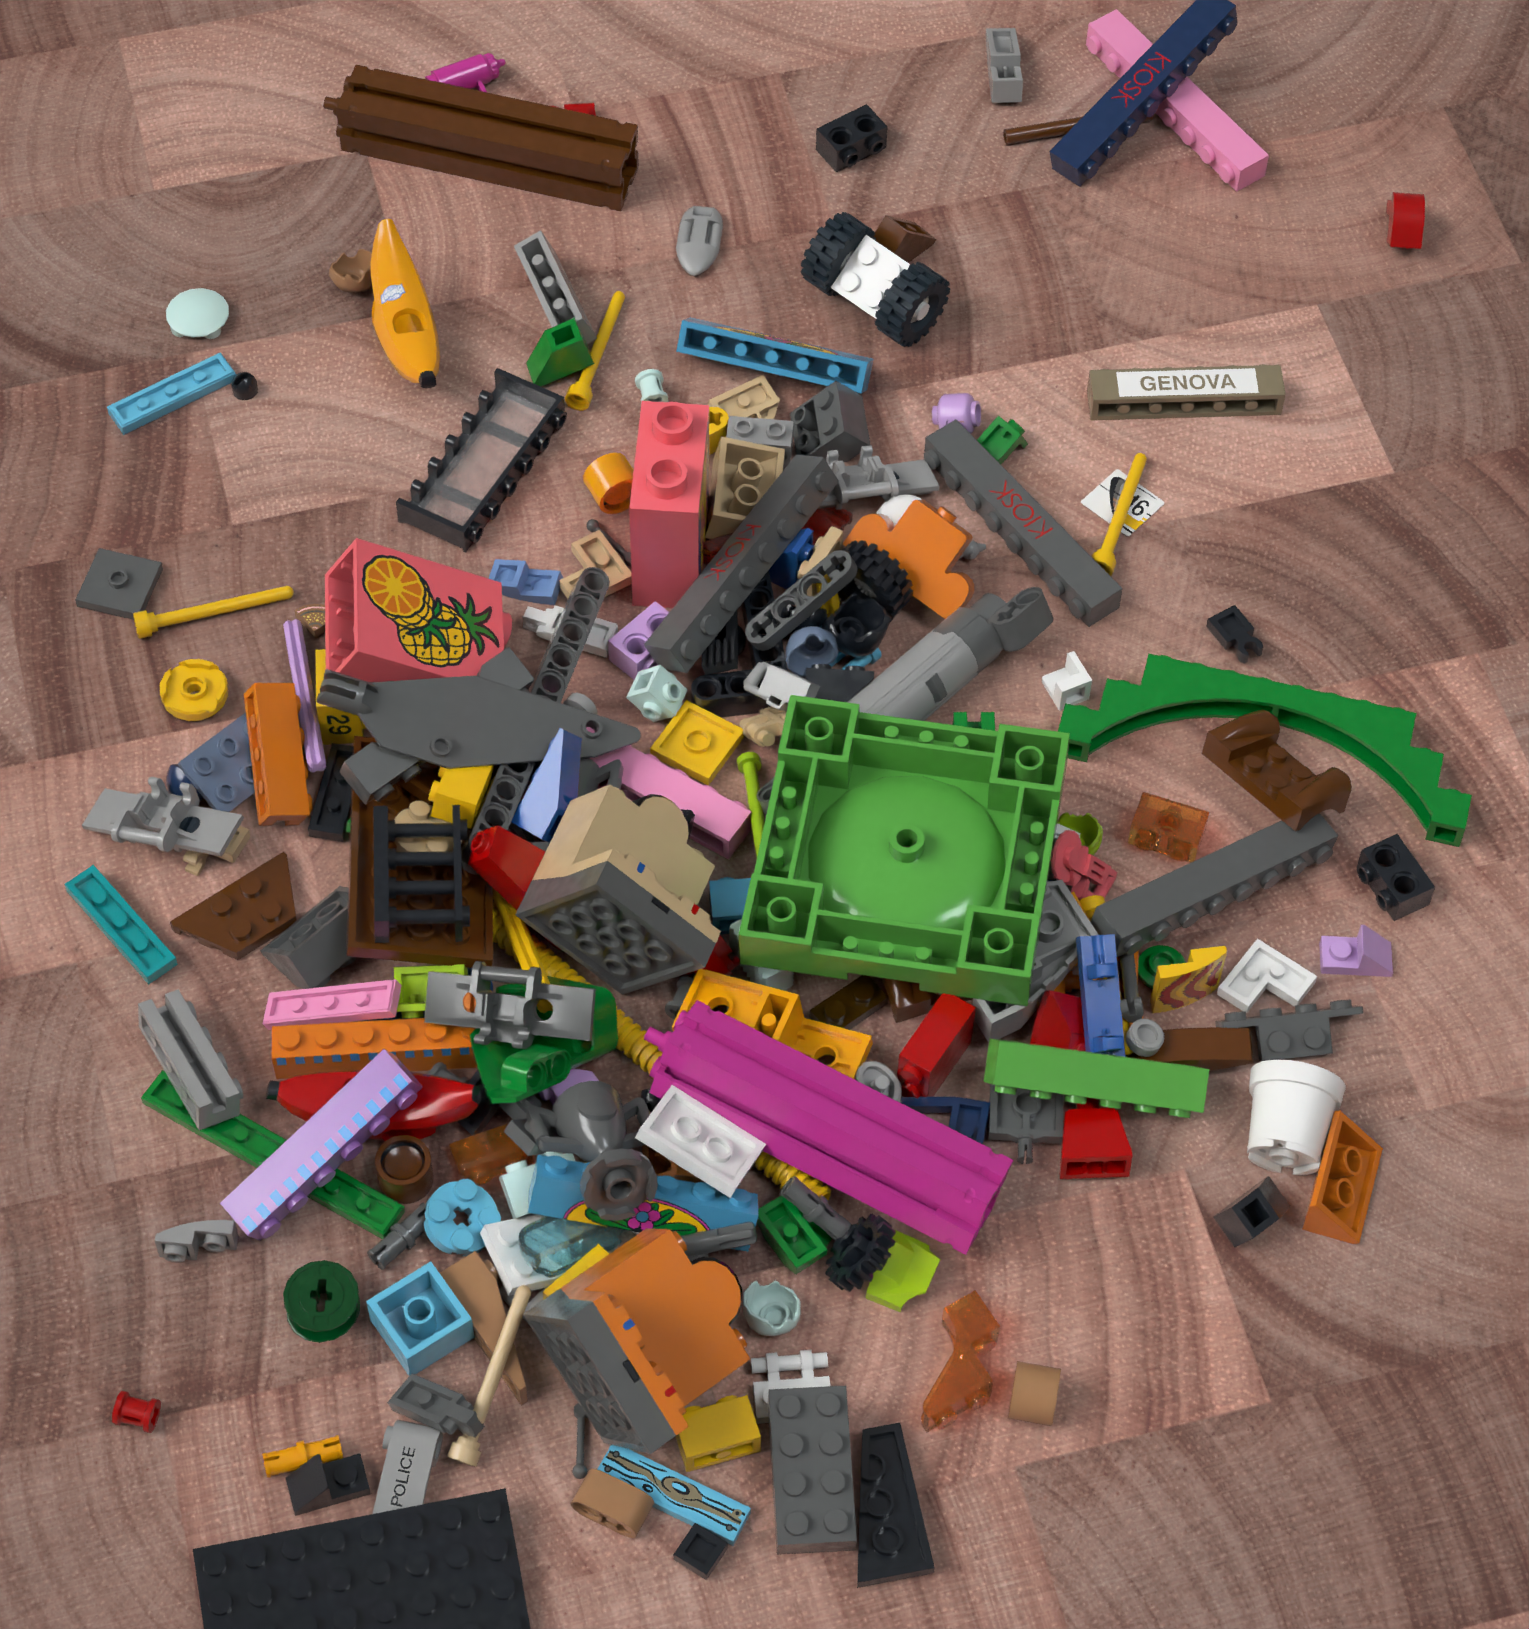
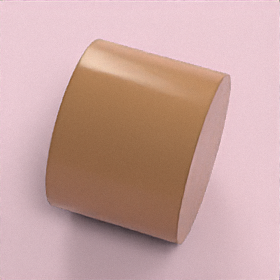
(1034, 1393)

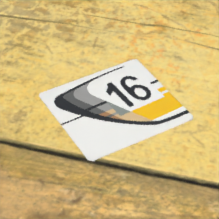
(1106, 496)

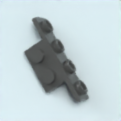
(1292, 1033)

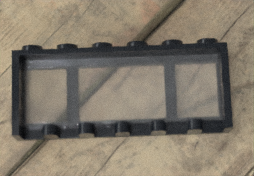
(484, 460)

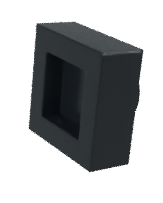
(700, 1551)

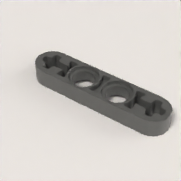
(798, 596)

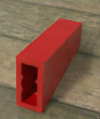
(506, 863)

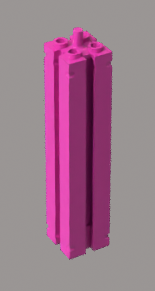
(832, 1125)

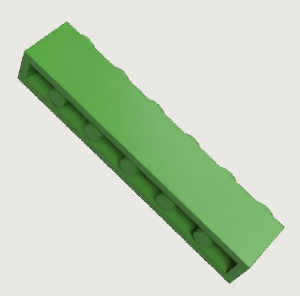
(1096, 1076)

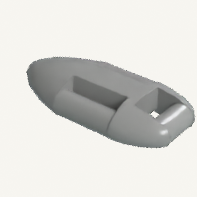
(699, 239)

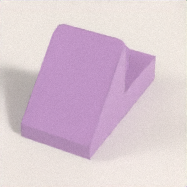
(1360, 955)

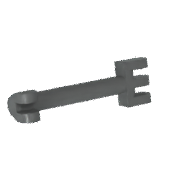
(1132, 1005)

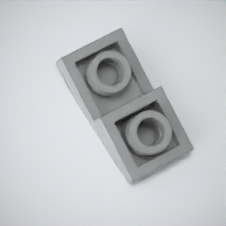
(184, 1240)

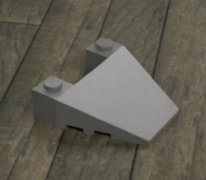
(1054, 959)

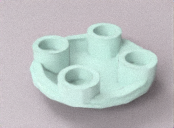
(197, 313)

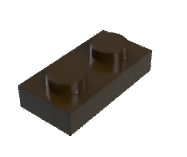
(851, 1004)

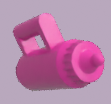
(470, 72)

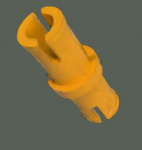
(294, 1457)

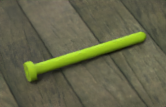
(749, 764)

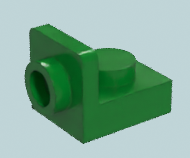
(1002, 438)

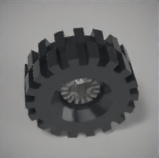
(877, 578)

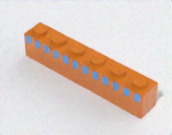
(354, 1044)

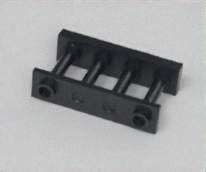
(387, 887)

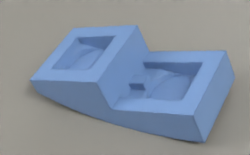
(526, 583)

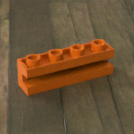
(277, 753)

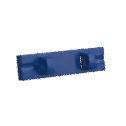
(1100, 997)

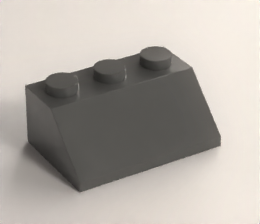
(314, 943)

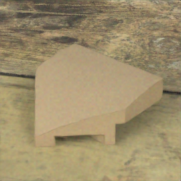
(749, 400)

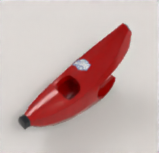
(437, 1102)

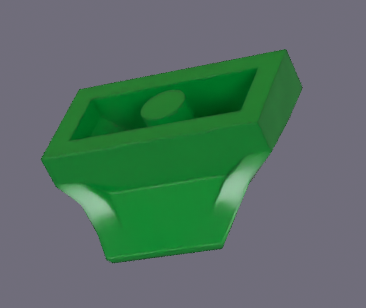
(791, 1236)

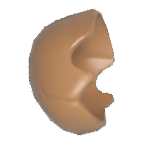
(352, 273)

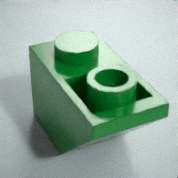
(559, 353)

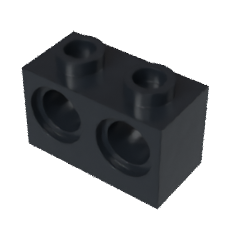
(851, 138)
(1401, 874)

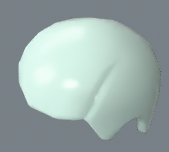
(771, 1308)

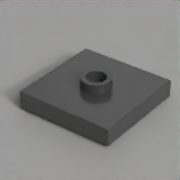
(118, 583)

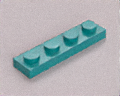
(121, 924)

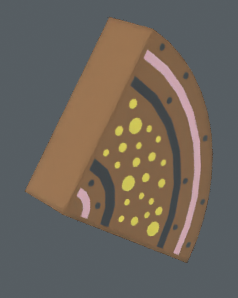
(312, 617)

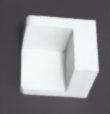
(1068, 684)

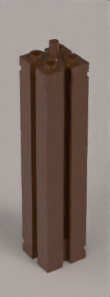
(486, 137)

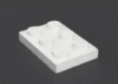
(700, 1141)

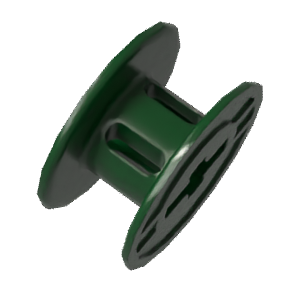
(303, 1295)

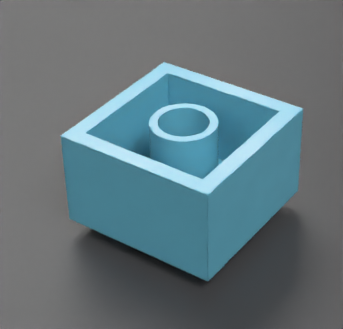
(420, 1319)

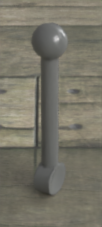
(593, 526)
(580, 1470)

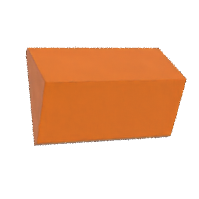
(1343, 1182)

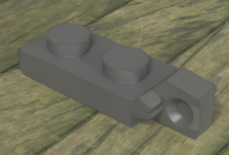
(435, 1407)

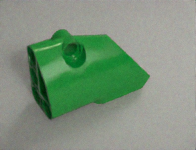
(519, 1073)

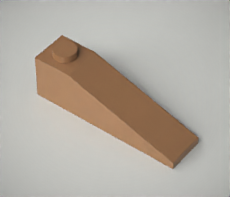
(478, 1292)

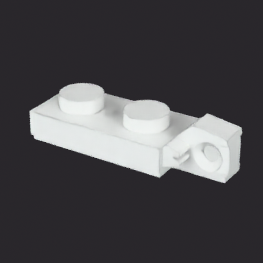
(546, 621)

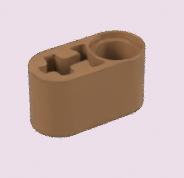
(612, 1503)

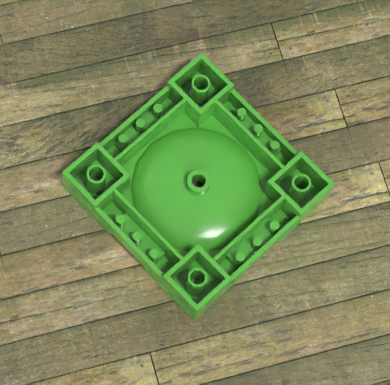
(949, 910)

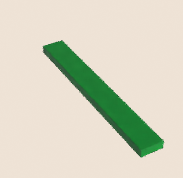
(256, 1143)

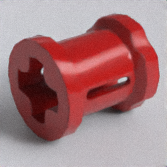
(136, 1411)

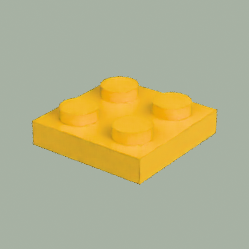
(697, 742)

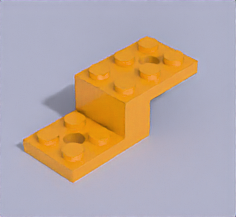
(779, 1017)

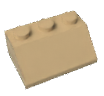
(738, 481)

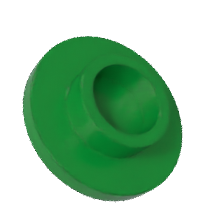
(1155, 957)

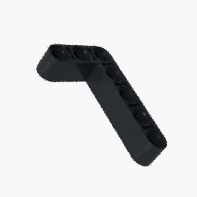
(724, 687)

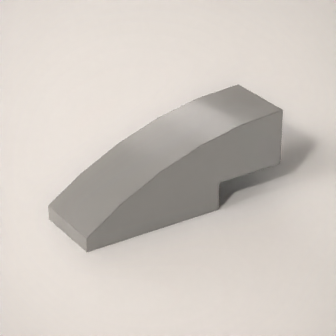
(1004, 65)

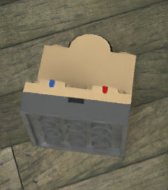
(623, 890)

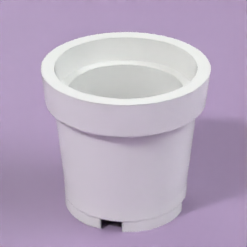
(1291, 1114)

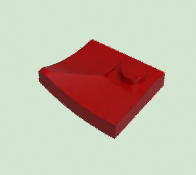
(1059, 1022)

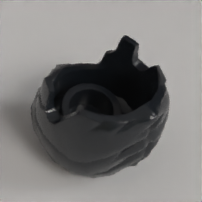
(858, 625)

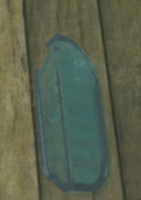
(556, 1244)

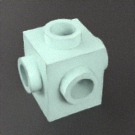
(657, 693)

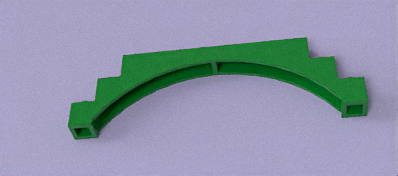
(1364, 730)

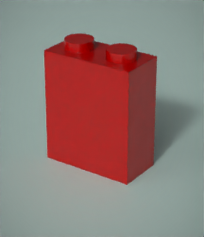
(935, 1047)

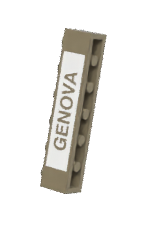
(1185, 392)

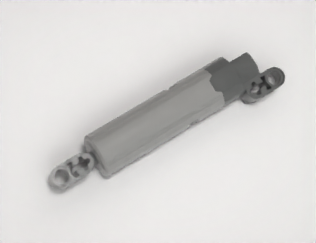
(950, 658)

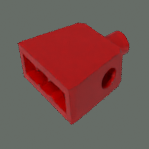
(1094, 1143)

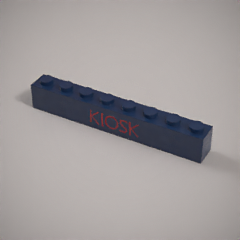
(1142, 89)

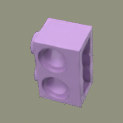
(632, 639)

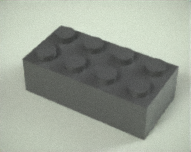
(811, 1470)

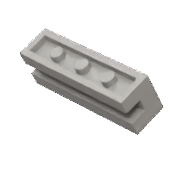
(190, 1060)

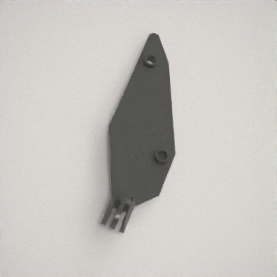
(468, 720)

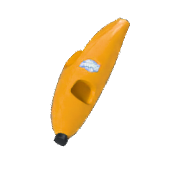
(402, 309)

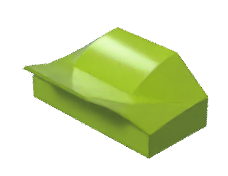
(904, 1274)

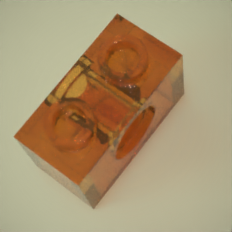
(1160, 813)

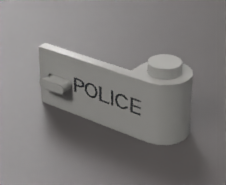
(407, 1465)

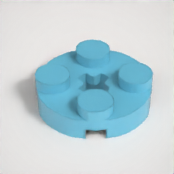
(439, 1217)

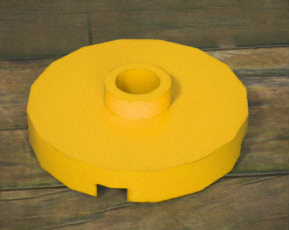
(190, 677)

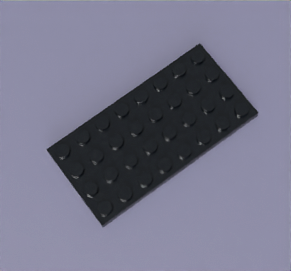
(384, 1570)

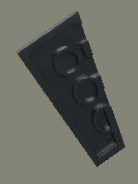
(891, 1522)

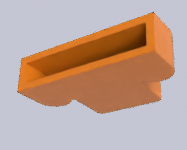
(927, 547)

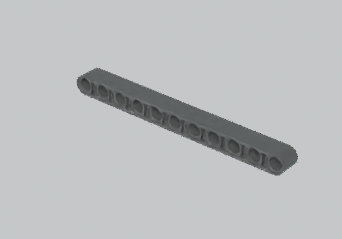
(575, 625)

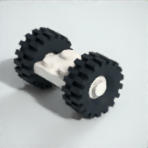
(897, 294)

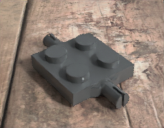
(1025, 1120)

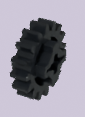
(860, 1252)

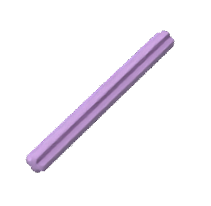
(303, 687)

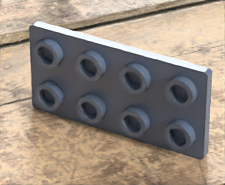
(223, 767)

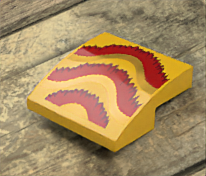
(1188, 982)

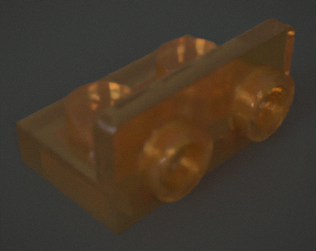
(486, 1155)

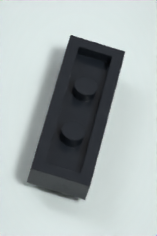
(333, 798)

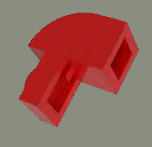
(1406, 220)

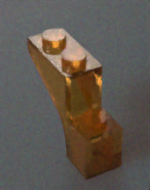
(964, 1379)

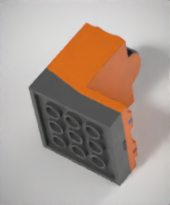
(643, 1336)

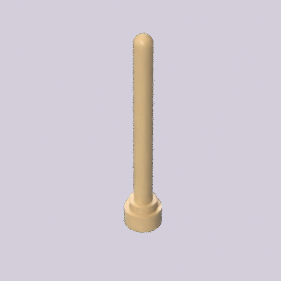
(467, 1447)

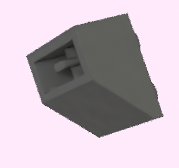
(831, 422)

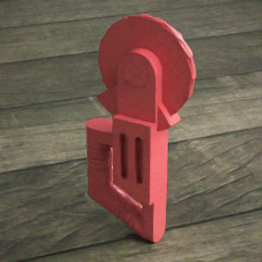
(1078, 868)

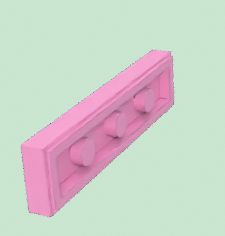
(333, 1004)

